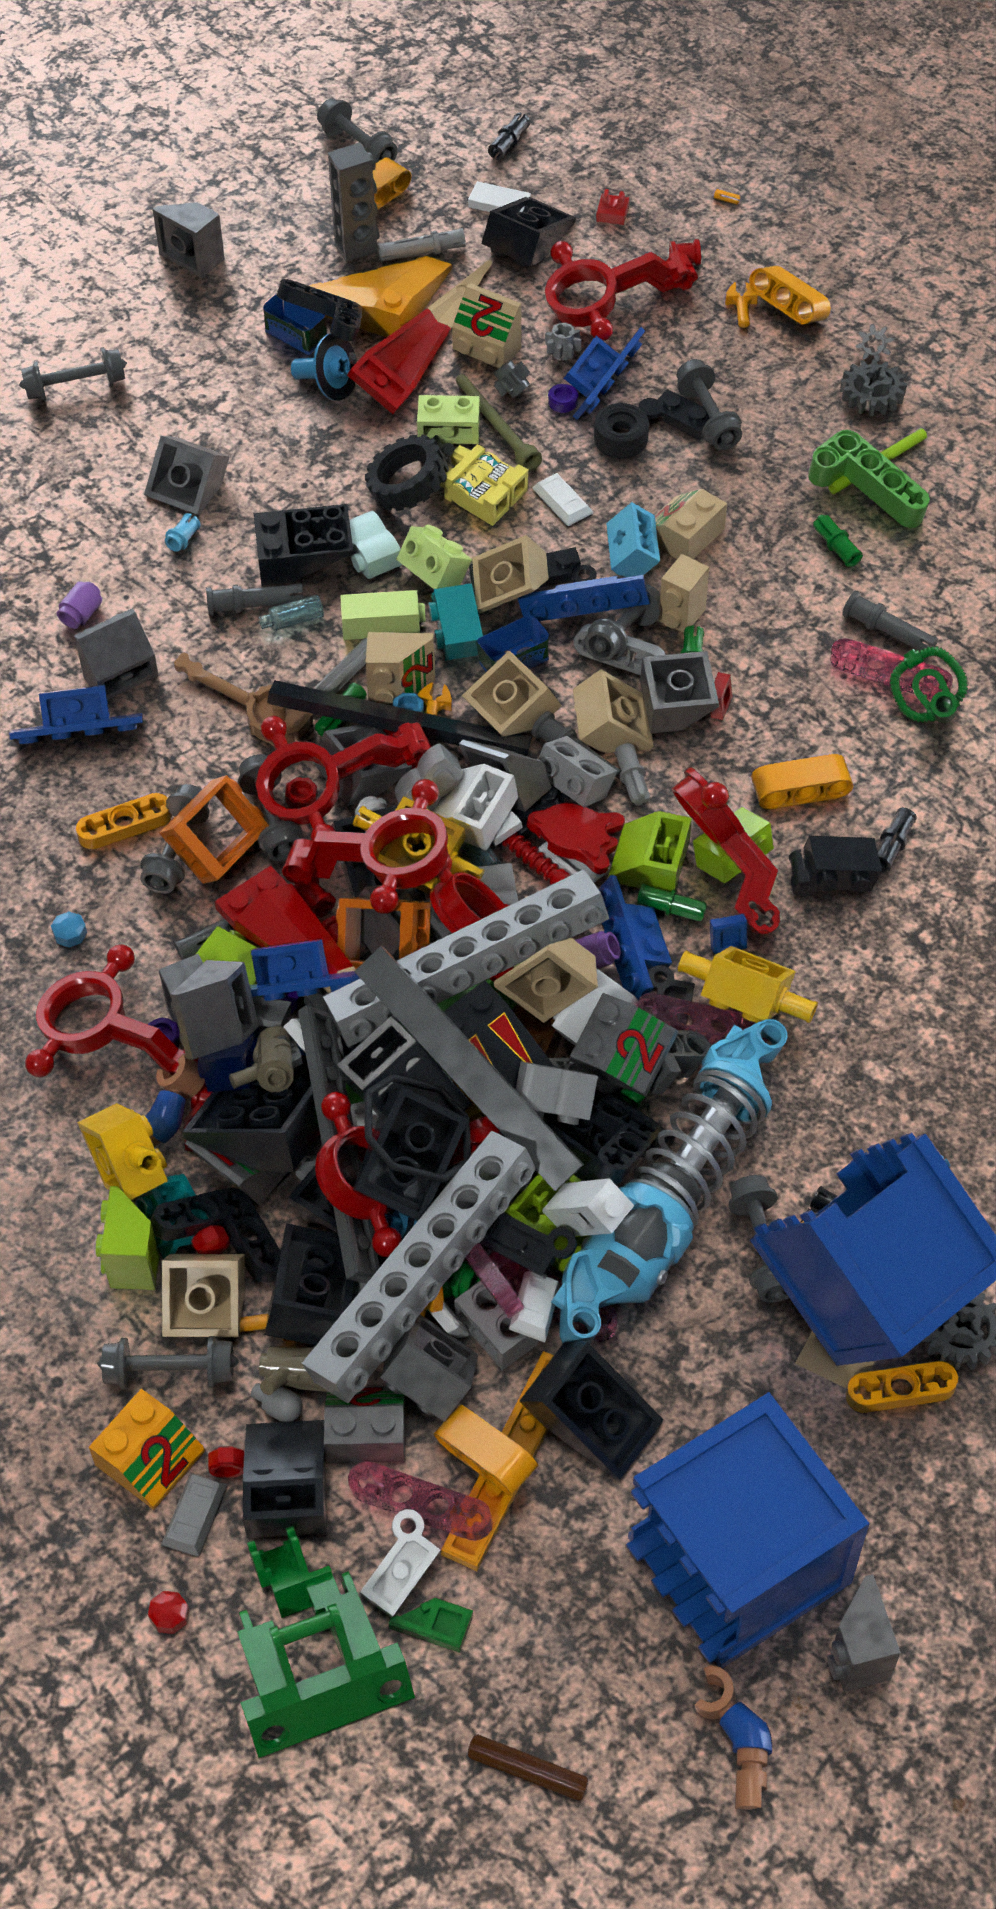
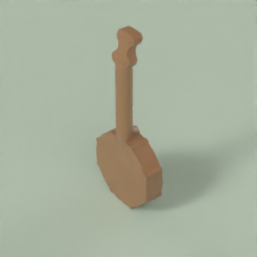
(255, 702)

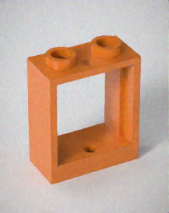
(192, 850)
(413, 926)

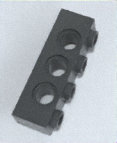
(353, 201)

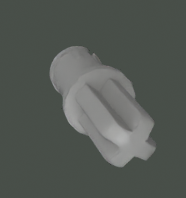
(632, 773)

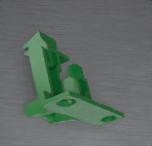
(332, 1696)

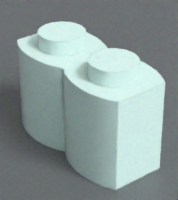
(373, 545)

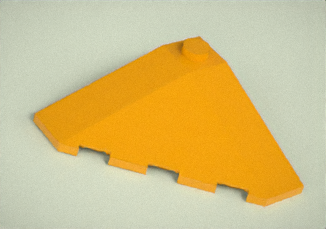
(391, 293)

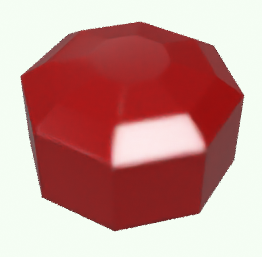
(300, 792)
(211, 1240)
(226, 1462)
(168, 1612)

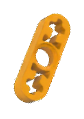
(117, 833)
(892, 1400)

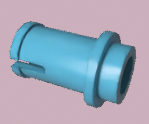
(178, 537)

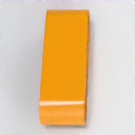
(390, 181)
(801, 296)
(802, 781)
(486, 1450)

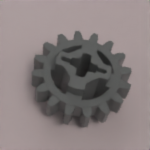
(873, 387)
(963, 1335)

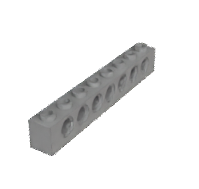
(478, 951)
(419, 1266)

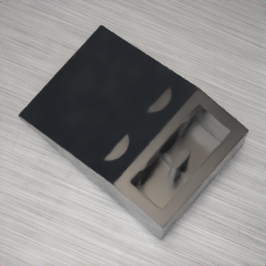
(301, 541)
(397, 1052)
(284, 1479)

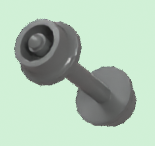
(336, 118)
(111, 366)
(722, 428)
(607, 638)
(280, 834)
(161, 871)
(752, 1197)
(118, 1363)

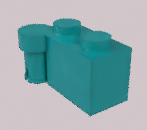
(457, 621)

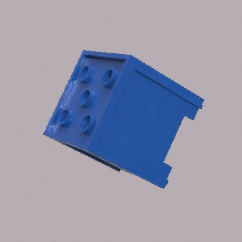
(884, 1254)
(745, 1530)

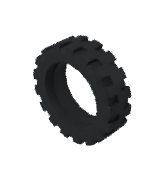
(416, 488)

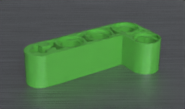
(872, 473)

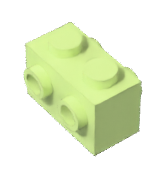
(450, 417)
(433, 557)

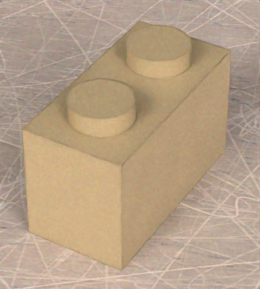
(683, 593)

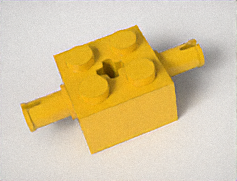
(400, 852)
(748, 985)
(124, 1150)

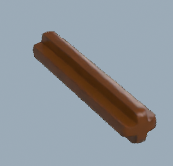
(528, 1767)

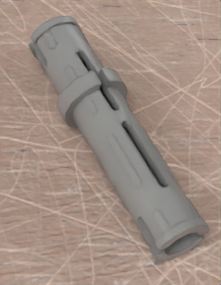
(424, 244)

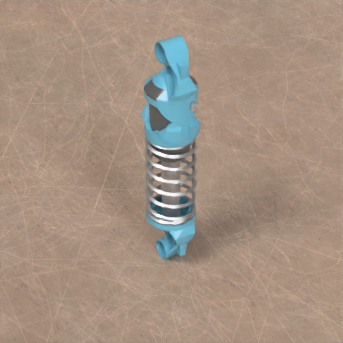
(664, 1214)

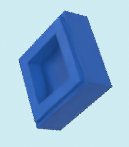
(728, 932)

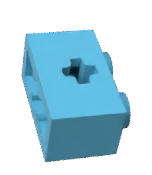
(633, 541)

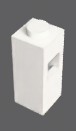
(588, 1207)

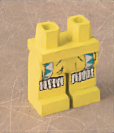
(483, 483)

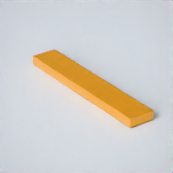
(529, 1434)

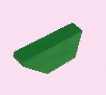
(436, 1623)

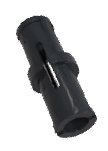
(508, 136)
(902, 825)

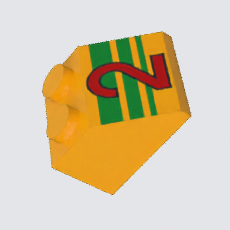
(146, 1449)

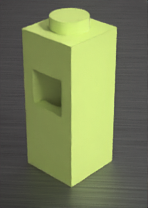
(381, 613)

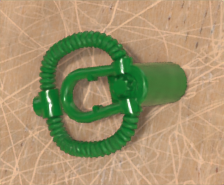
(943, 704)

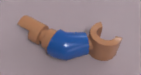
(170, 1103)
(748, 1735)

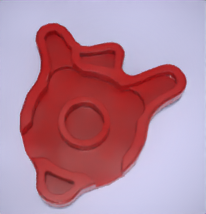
(578, 833)

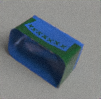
(278, 320)
(493, 645)

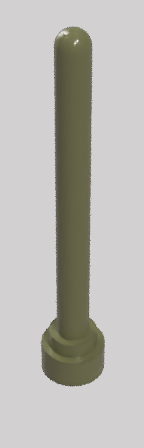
(525, 454)

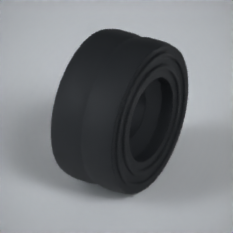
(621, 417)

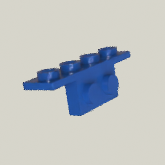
(596, 366)
(585, 598)
(75, 711)
(638, 936)
(294, 968)

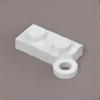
(401, 1566)

